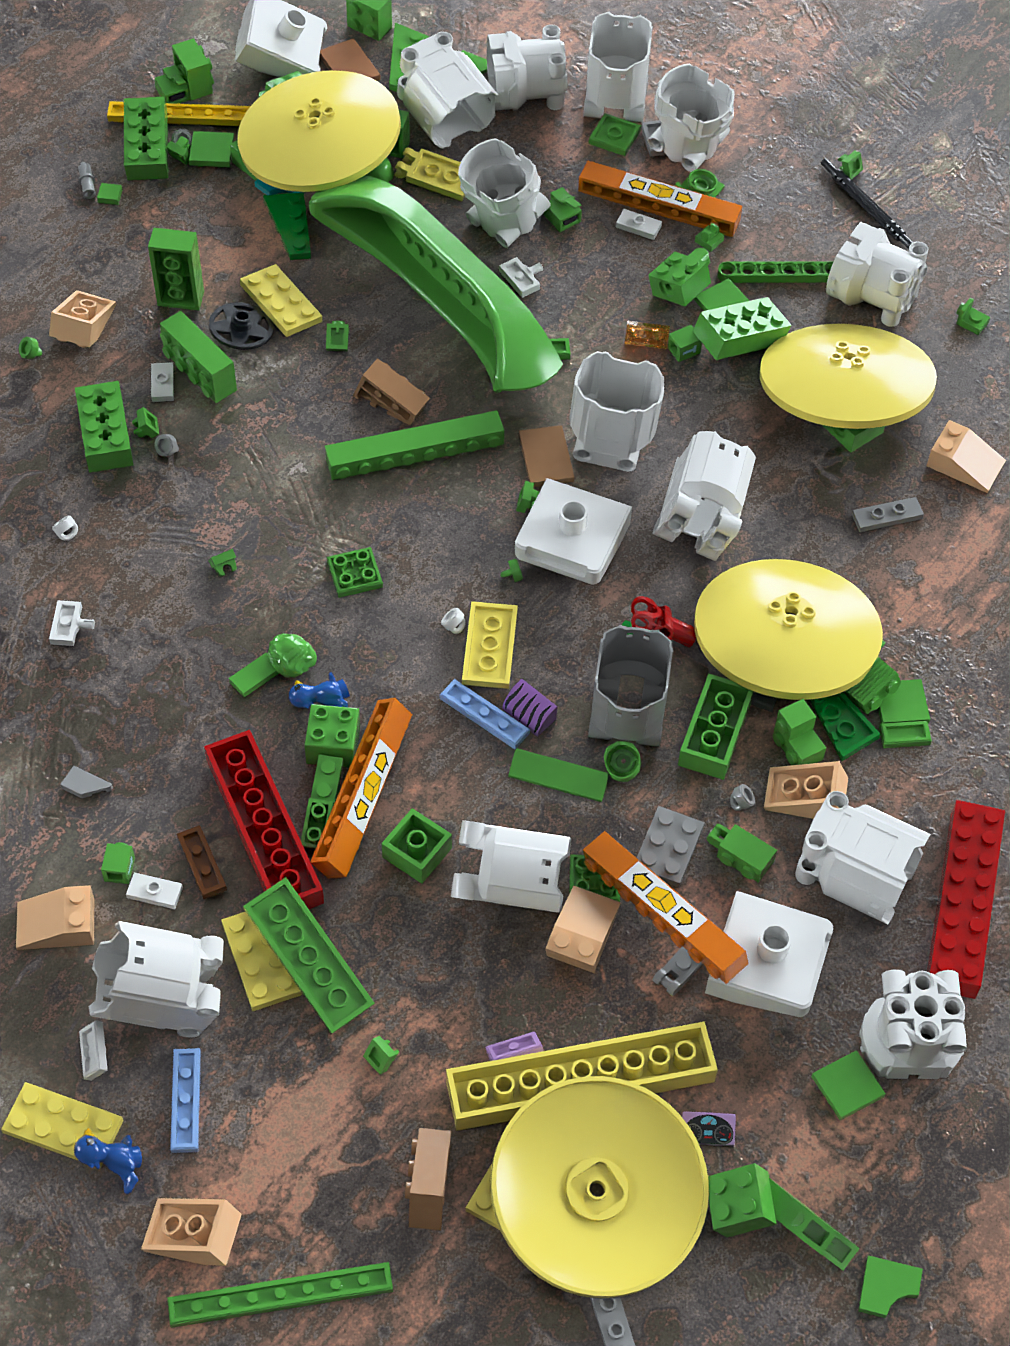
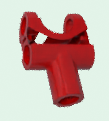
(661, 619)

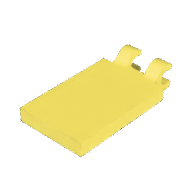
(431, 172)

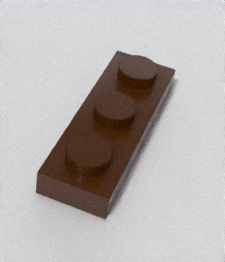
(201, 862)

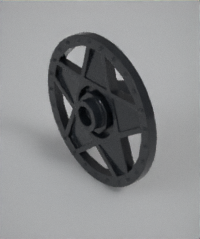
(240, 326)

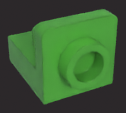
(971, 318)
(337, 336)

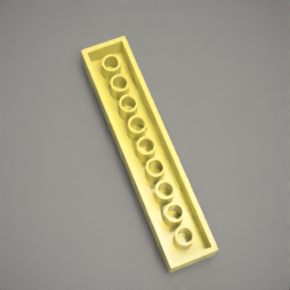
(653, 1059)

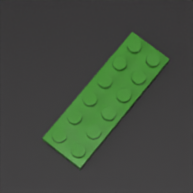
(308, 955)

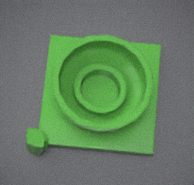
(702, 182)

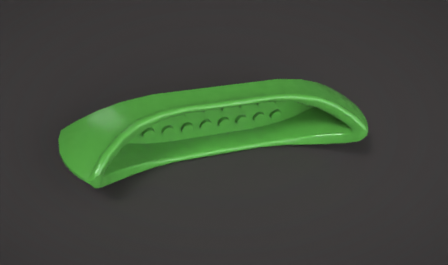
(445, 275)

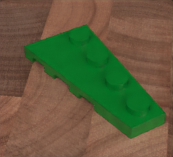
(290, 222)
(844, 724)

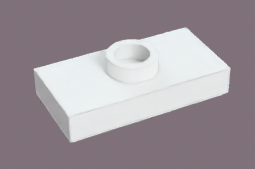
(639, 224)
(162, 382)
(154, 890)
(93, 1050)

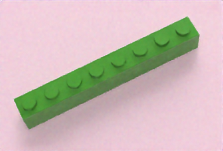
(414, 445)

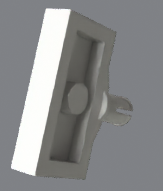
(521, 276)
(67, 623)

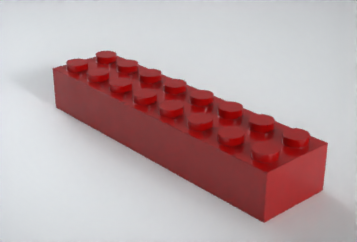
(261, 816)
(966, 894)

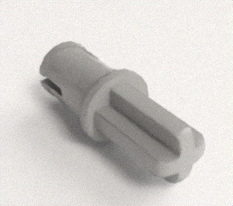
(86, 180)

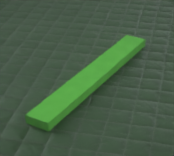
(279, 1294)

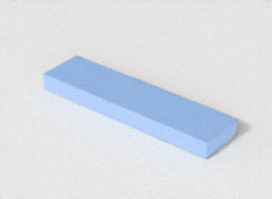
(484, 714)
(185, 1100)

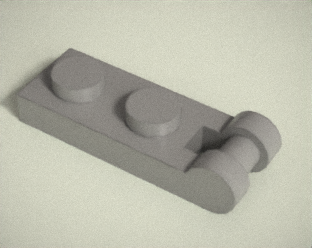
(679, 966)

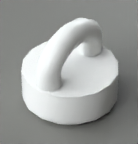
(63, 525)
(452, 619)

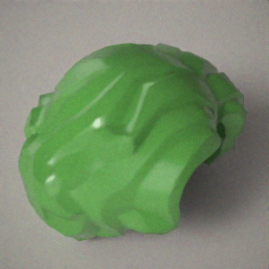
(291, 655)

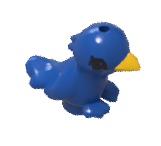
(327, 693)
(117, 1157)

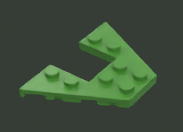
(406, 37)

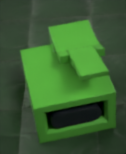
(172, 85)
(563, 210)

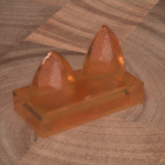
(647, 334)

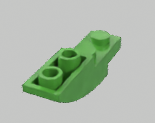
(323, 796)
(811, 1228)

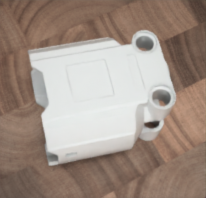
(619, 52)
(444, 90)
(615, 410)
(711, 475)
(860, 856)
(513, 867)
(158, 979)

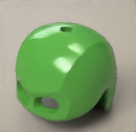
(614, 766)

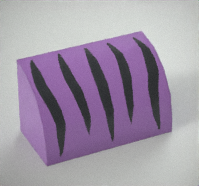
(530, 707)

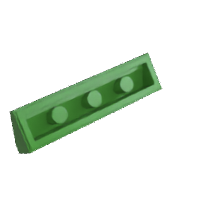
(559, 775)

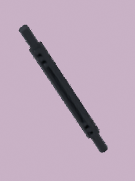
(867, 203)

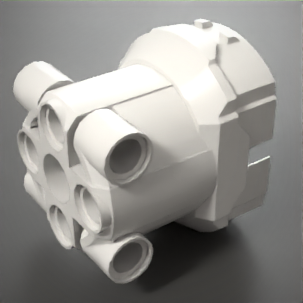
(527, 68)
(692, 115)
(502, 189)
(878, 273)
(894, 1041)

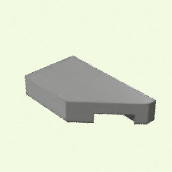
(83, 783)

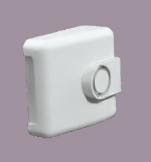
(279, 38)
(572, 532)
(782, 953)

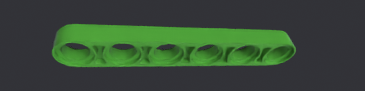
(778, 268)

